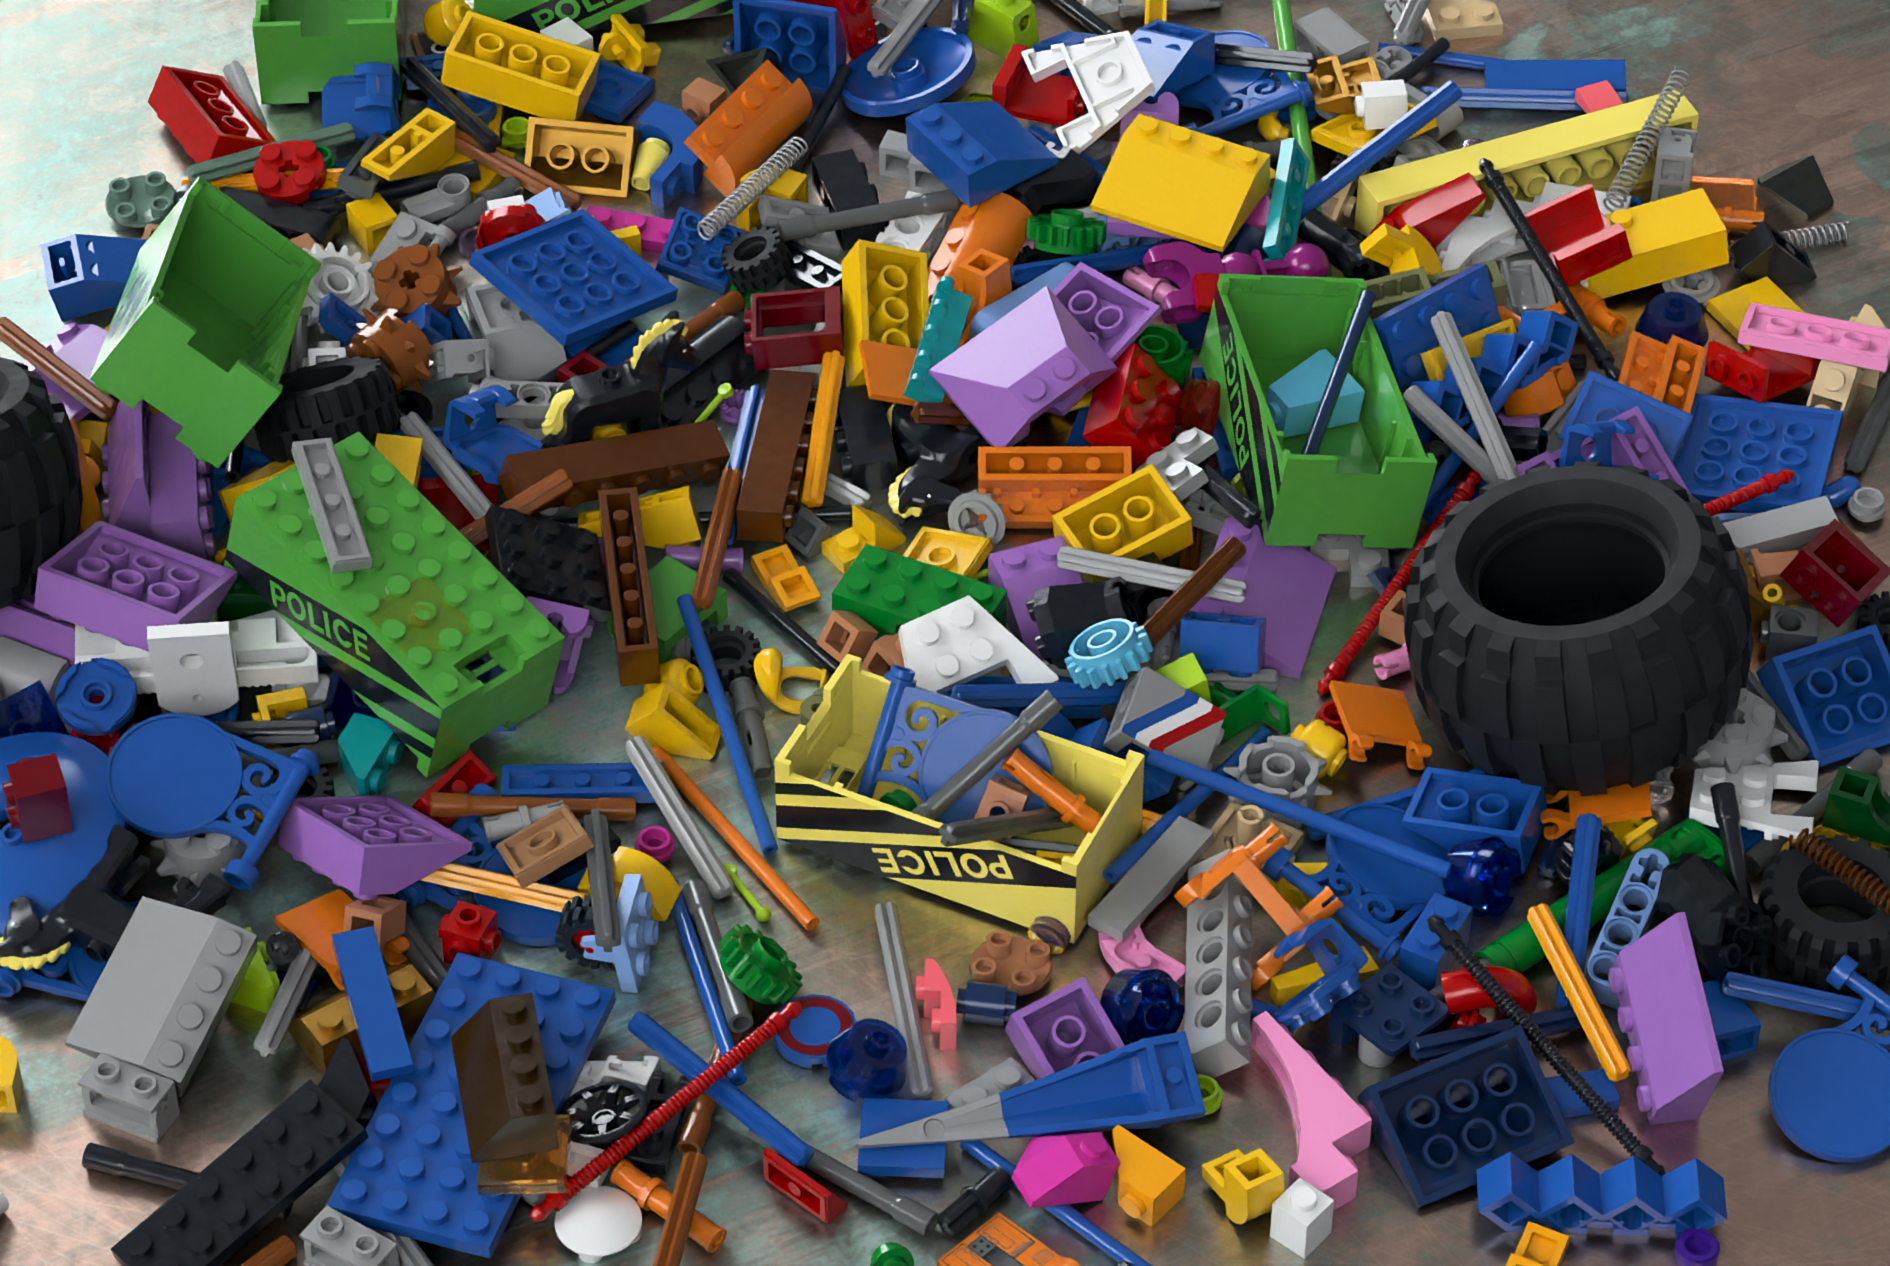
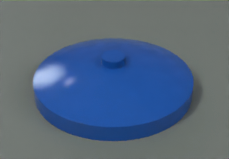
(924, 74)

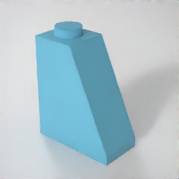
(1298, 393)

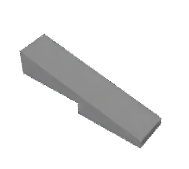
(1782, 527)

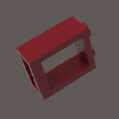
(788, 309)
(1821, 570)

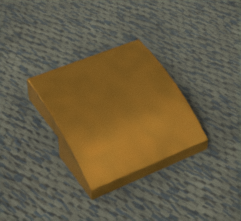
(1337, 85)

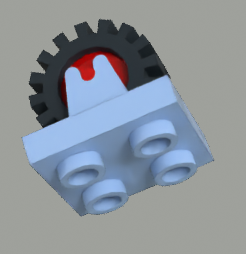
(637, 933)

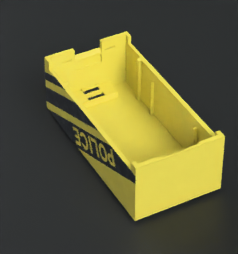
(909, 845)

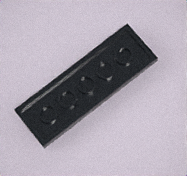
(246, 1184)

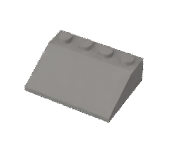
(164, 990)

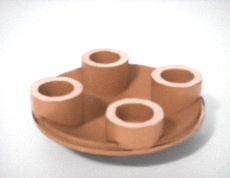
(1012, 961)

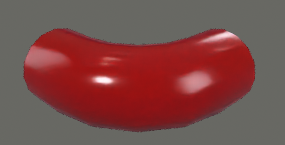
(1465, 994)

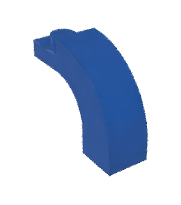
(682, 168)
(341, 320)

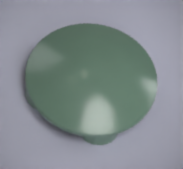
(140, 199)

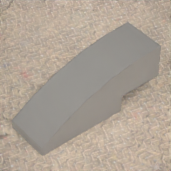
(899, 163)

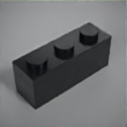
(844, 185)
(864, 440)

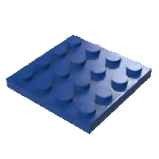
(573, 277)
(1744, 439)

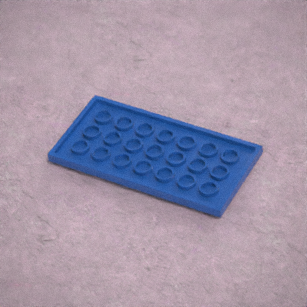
(417, 1162)

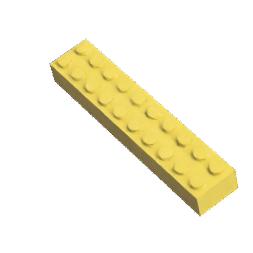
(1563, 152)

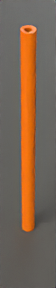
(737, 841)

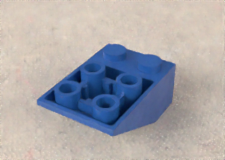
(1174, 55)
(88, 272)

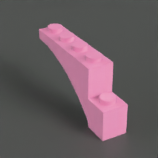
(1325, 1117)

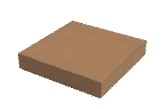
(544, 846)

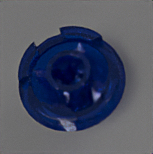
(1675, 315)
(1482, 875)
(1142, 1004)
(867, 1060)

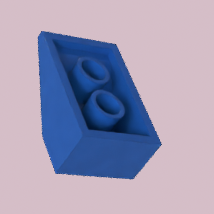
(1470, 806)

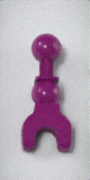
(1183, 260)

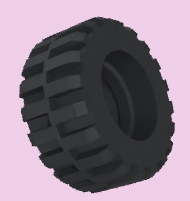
(329, 402)
(1811, 944)

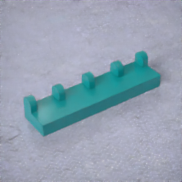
(1286, 200)
(938, 340)

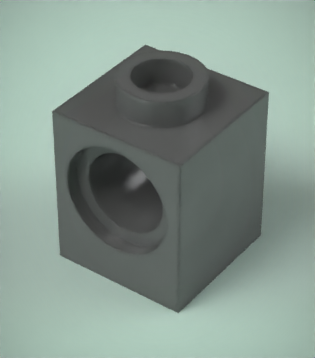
(1788, 629)

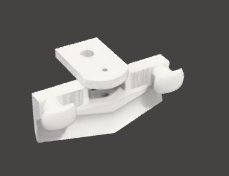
(204, 664)

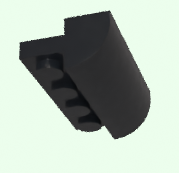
(722, 361)

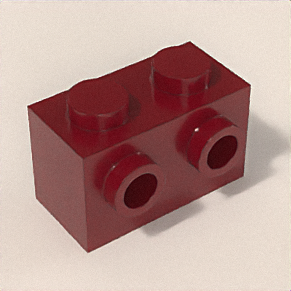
(37, 798)

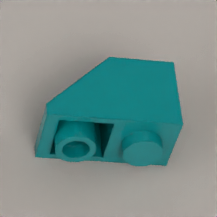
(368, 753)

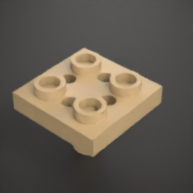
(1241, 825)

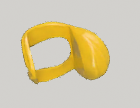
(771, 674)

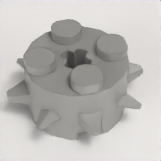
(1744, 738)
(1282, 770)
(199, 855)

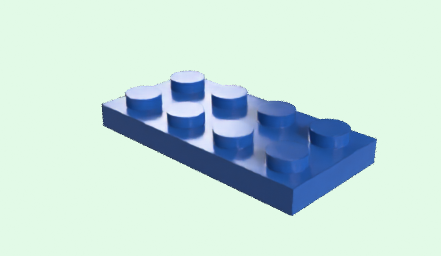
(1408, 330)

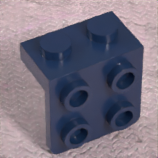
(1386, 1012)

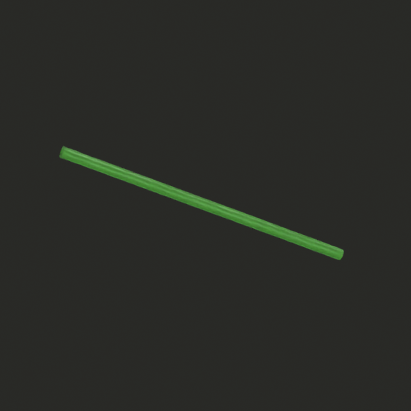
(1297, 113)

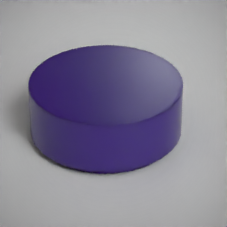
(1696, 1248)

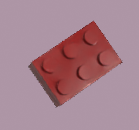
(1134, 407)

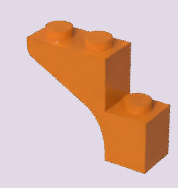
(985, 279)

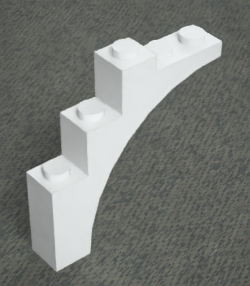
(1495, 235)

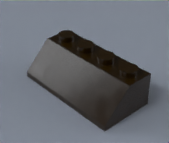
(504, 1081)

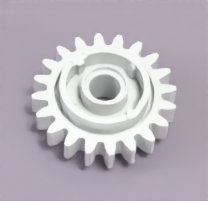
(342, 277)

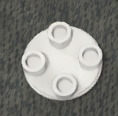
(599, 1222)

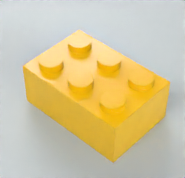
(1127, 520)

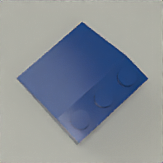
(800, 36)
(975, 148)
(1834, 694)

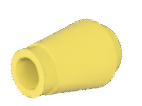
(649, 158)

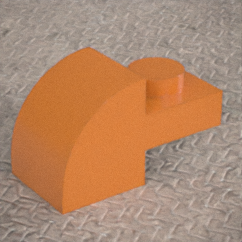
(1543, 394)

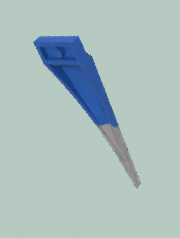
(1128, 1087)

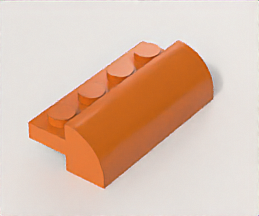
(750, 126)
(990, 225)
(1662, 370)
(1047, 479)

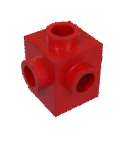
(469, 931)

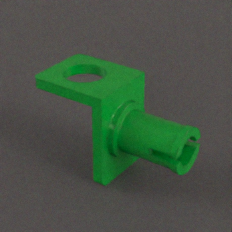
(1249, 708)

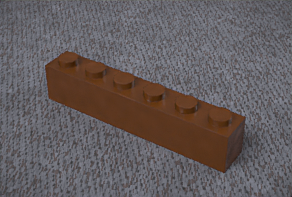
(777, 457)
(638, 460)
(629, 587)

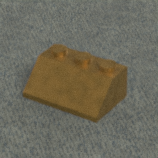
(596, 154)
(324, 1023)

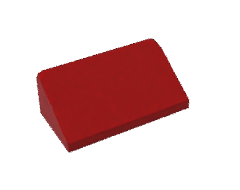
(458, 779)
(801, 1187)

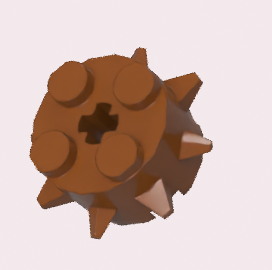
(415, 277)
(397, 345)

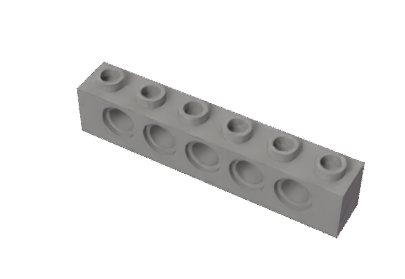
(1219, 975)

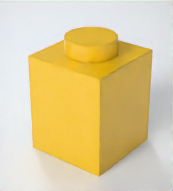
(370, 221)

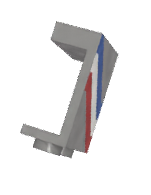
(1166, 719)

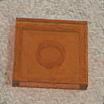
(531, 1172)

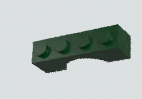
(1858, 806)

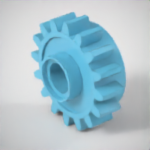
(1107, 652)

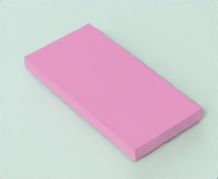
(1816, 337)

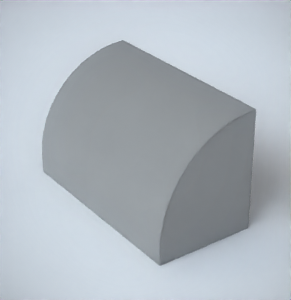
(25, 664)

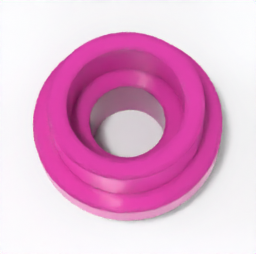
(656, 843)

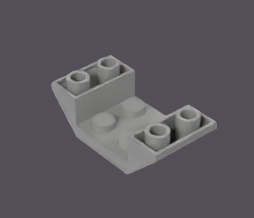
(519, 344)

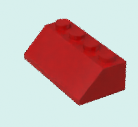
(205, 114)

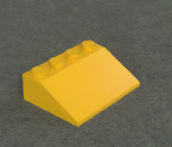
(1182, 182)

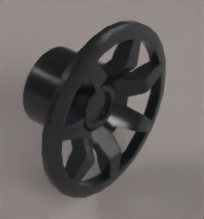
(605, 1121)

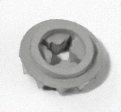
(1705, 281)
(967, 504)

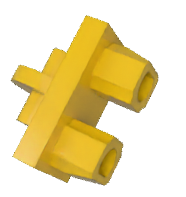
(628, 45)

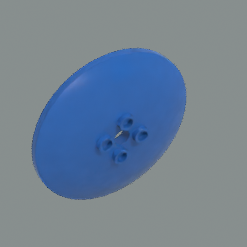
(54, 865)

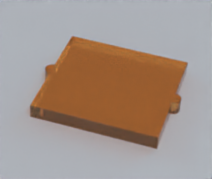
(1727, 191)

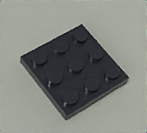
(548, 560)

